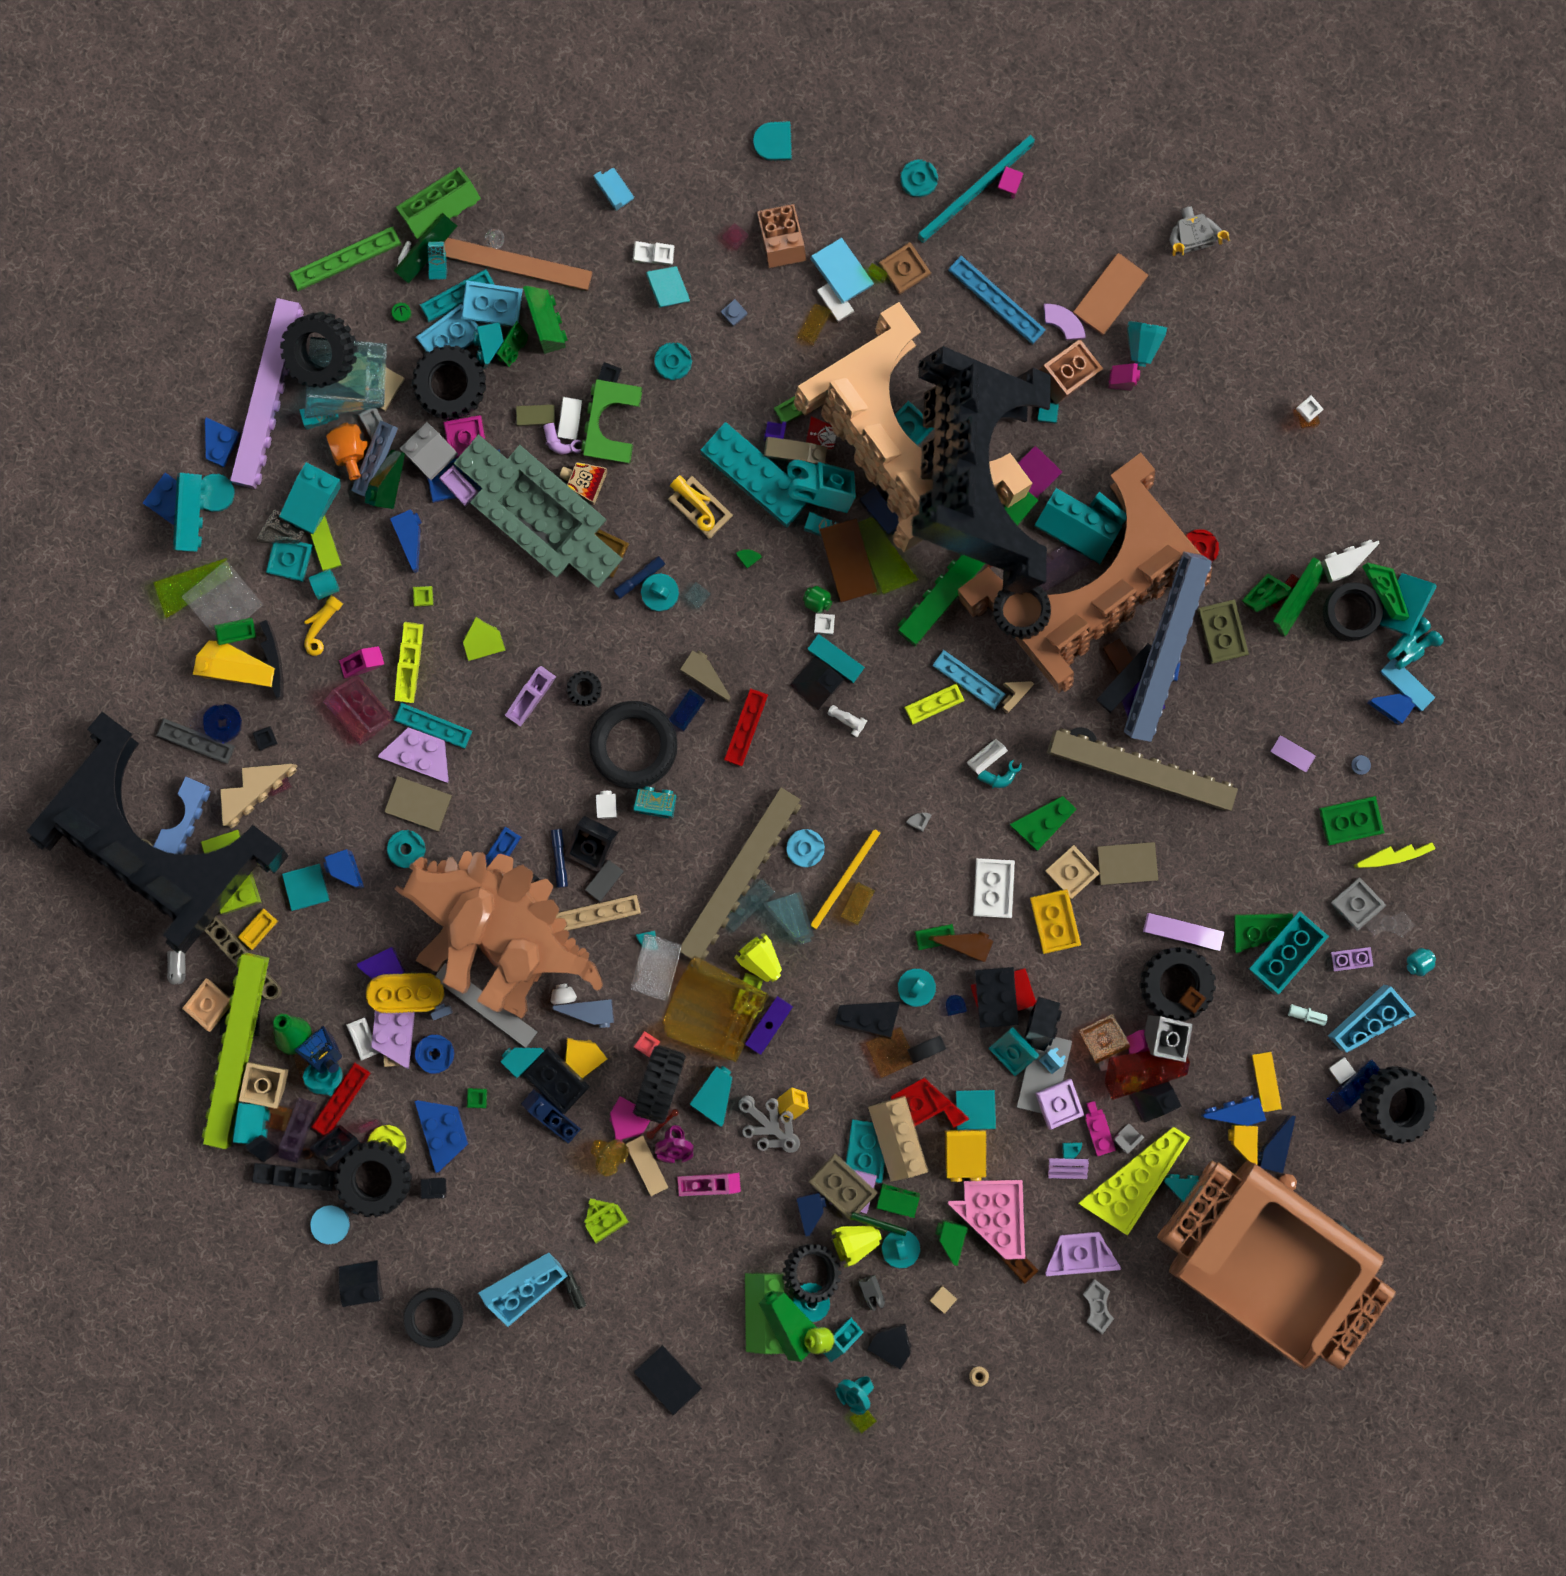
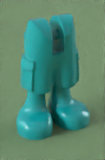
(1414, 650)

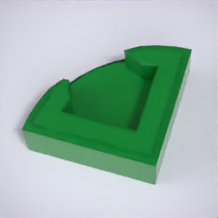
(748, 557)

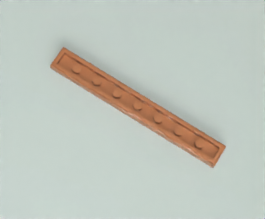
(517, 264)

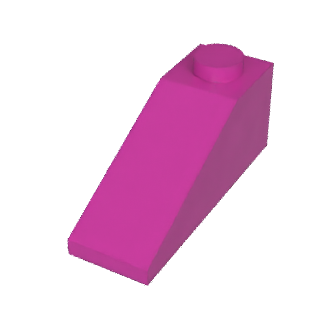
(709, 1184)

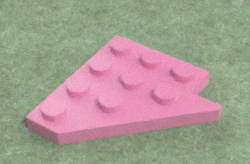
(995, 1214)

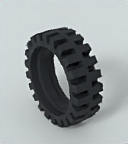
(1022, 632)
(791, 1273)

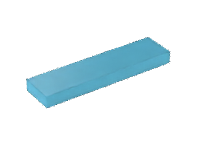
(968, 679)

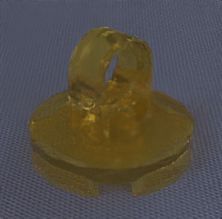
(609, 1155)

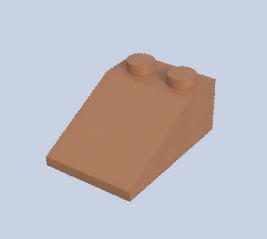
(1070, 370)

